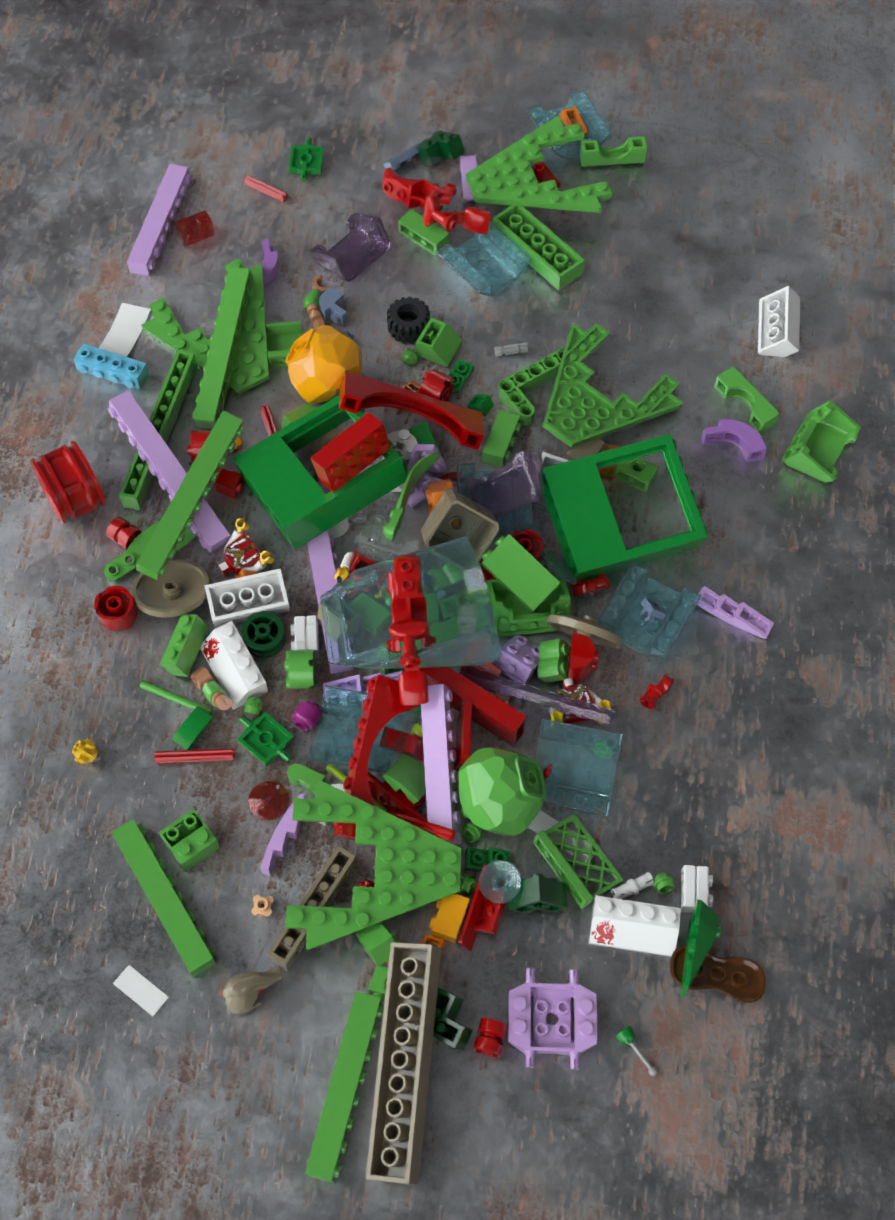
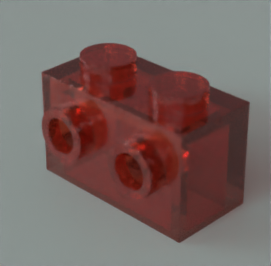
(194, 228)

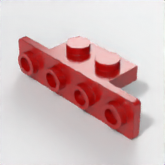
(392, 800)
(481, 917)

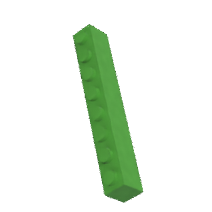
(163, 898)
(344, 1087)

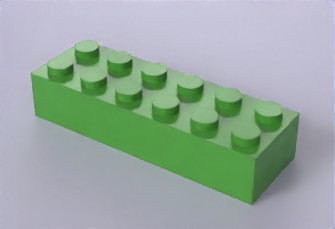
(548, 253)

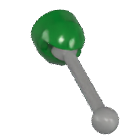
(627, 1037)

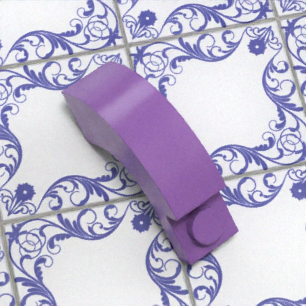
(270, 263)
(739, 434)

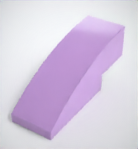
(467, 164)

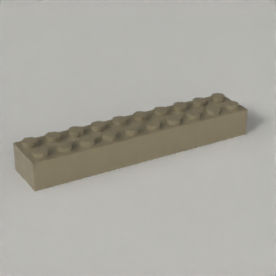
(404, 1064)

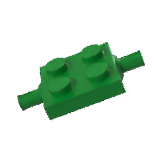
(306, 159)
(265, 739)

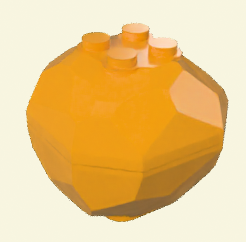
(320, 361)

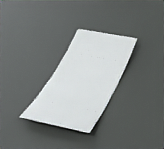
(125, 329)

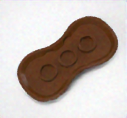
(736, 977)

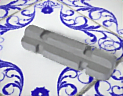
(511, 349)

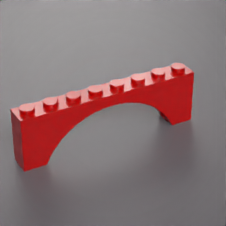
(364, 393)
(379, 708)

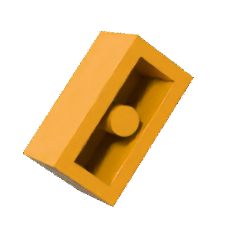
(449, 917)

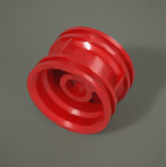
(68, 482)

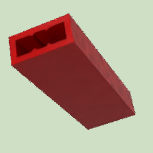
(486, 708)

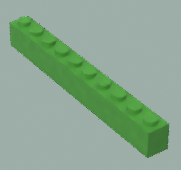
(223, 347)
(163, 419)
(189, 496)

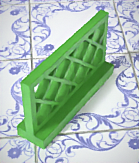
(562, 867)

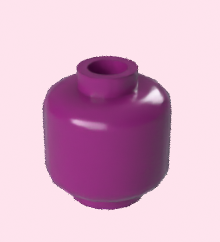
(307, 715)

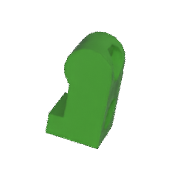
(305, 777)

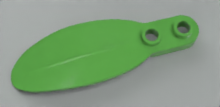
(414, 476)
(135, 550)

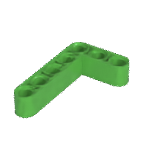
(516, 385)

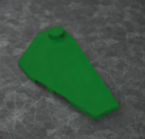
(701, 935)

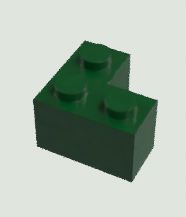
(439, 147)
(540, 894)
(445, 1025)

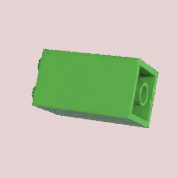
(519, 572)

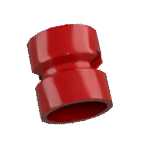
(122, 532)
(490, 1037)

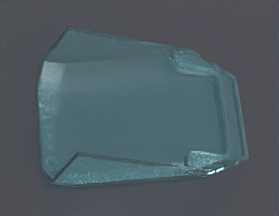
(360, 612)

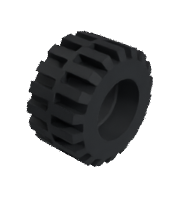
(407, 309)

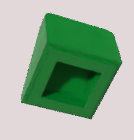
(481, 403)

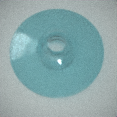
(498, 871)

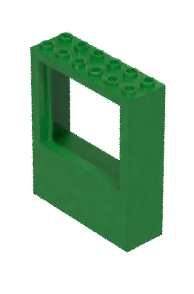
(292, 494)
(586, 520)

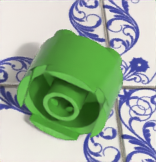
(300, 669)

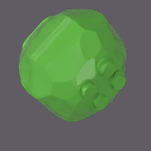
(501, 790)

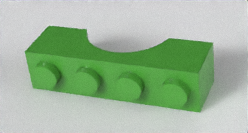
(594, 154)
(733, 384)

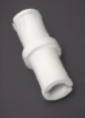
(633, 886)

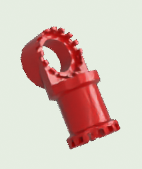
(592, 586)
(655, 692)

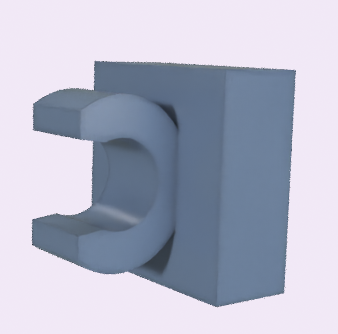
(652, 610)

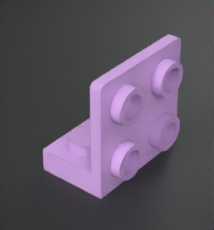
(419, 452)
(518, 659)

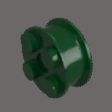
(263, 634)

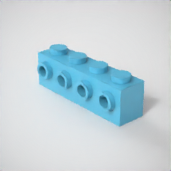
(111, 366)

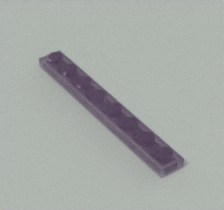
(542, 697)

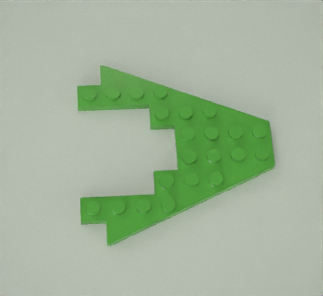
(511, 181)
(251, 358)
(582, 413)
(409, 867)

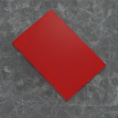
(463, 735)

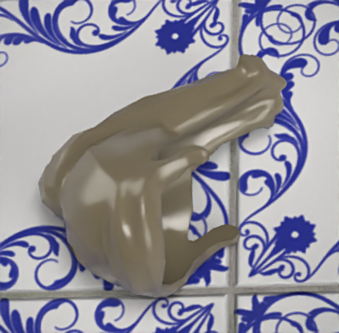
(244, 989)

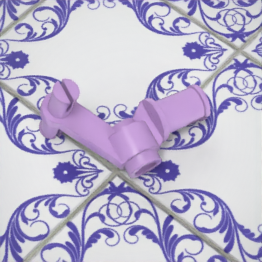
(420, 495)

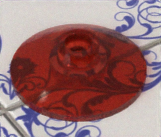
(268, 809)

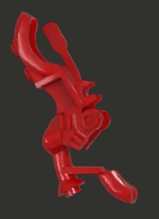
(429, 197)
(408, 625)

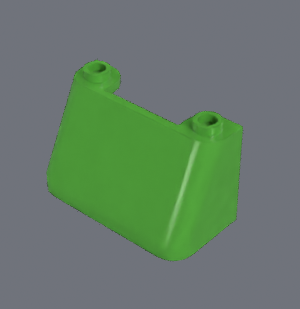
(821, 442)
(515, 619)

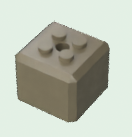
(476, 522)

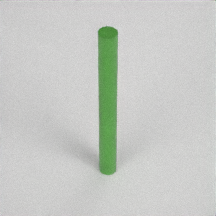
(173, 697)

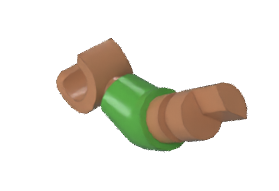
(311, 301)
(212, 691)

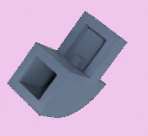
(331, 306)

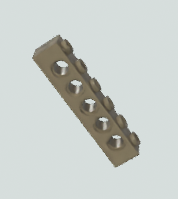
(321, 894)

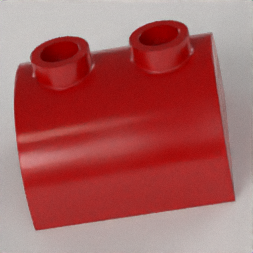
(581, 658)

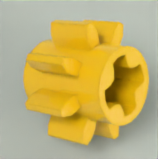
(85, 751)

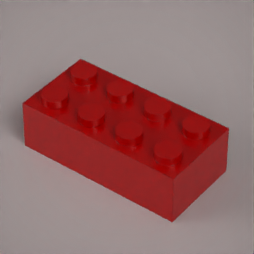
(351, 452)

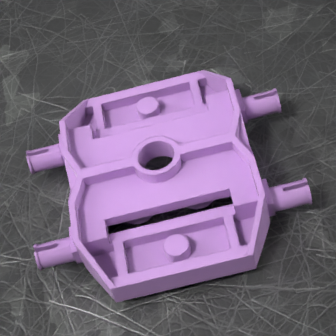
(552, 1000)

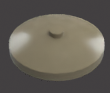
(174, 593)
(586, 626)

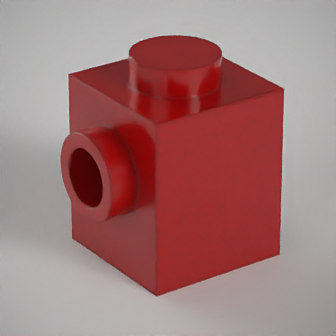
(229, 483)

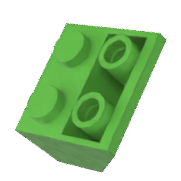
(438, 342)
(189, 840)

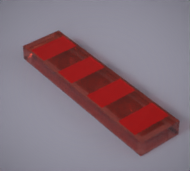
(403, 743)

